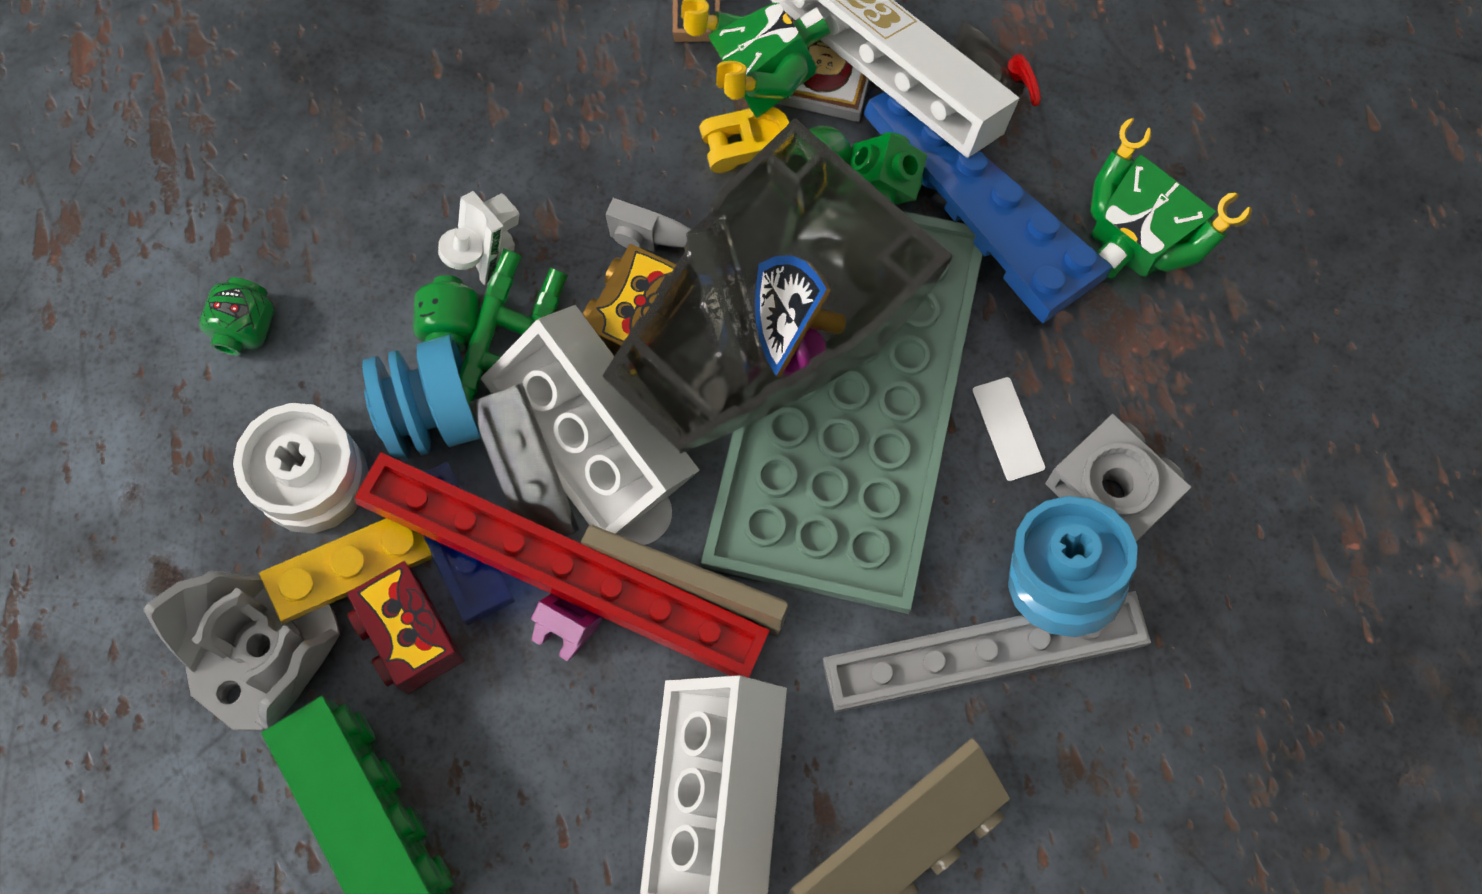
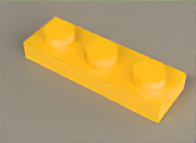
(339, 567)

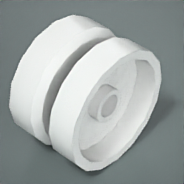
(300, 467)

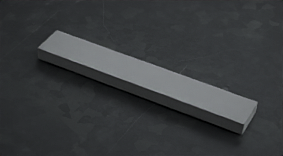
(970, 657)

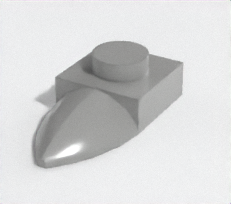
(643, 227)

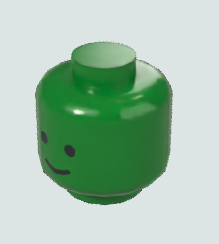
(445, 309)

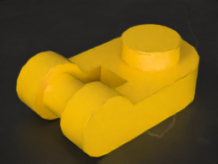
(753, 131)

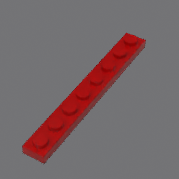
(562, 566)

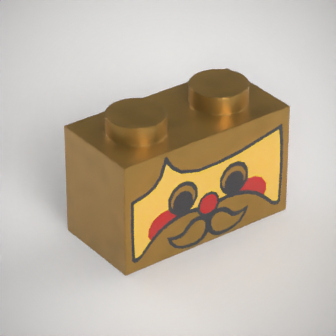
(627, 295)

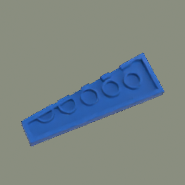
(1039, 253)

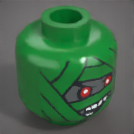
(236, 316)

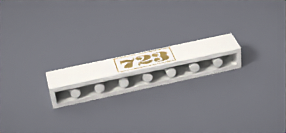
(916, 69)

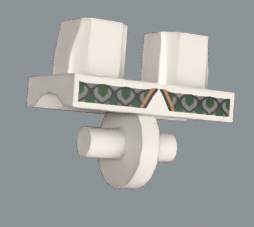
(479, 234)

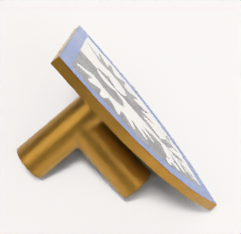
(787, 305)

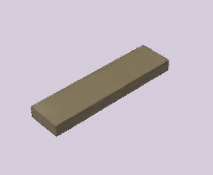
(721, 591)

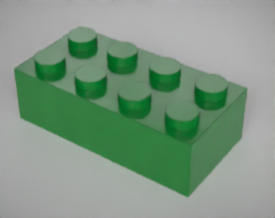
(353, 802)

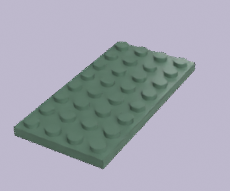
(847, 476)

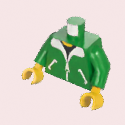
(760, 52)
(1150, 217)

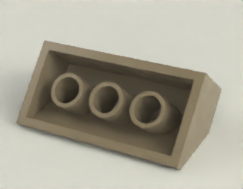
(916, 830)

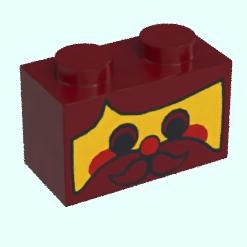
(403, 628)

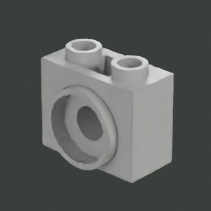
(1120, 454)

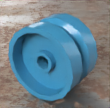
(1071, 566)

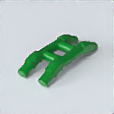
(494, 313)

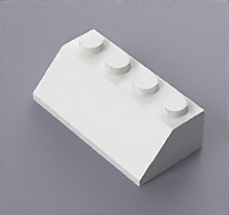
(600, 445)
(714, 787)

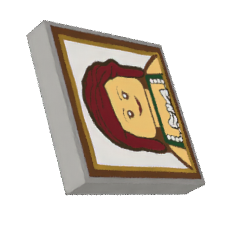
(834, 89)

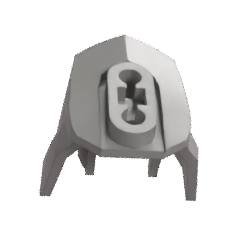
(220, 633)

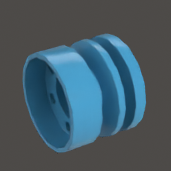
(419, 399)

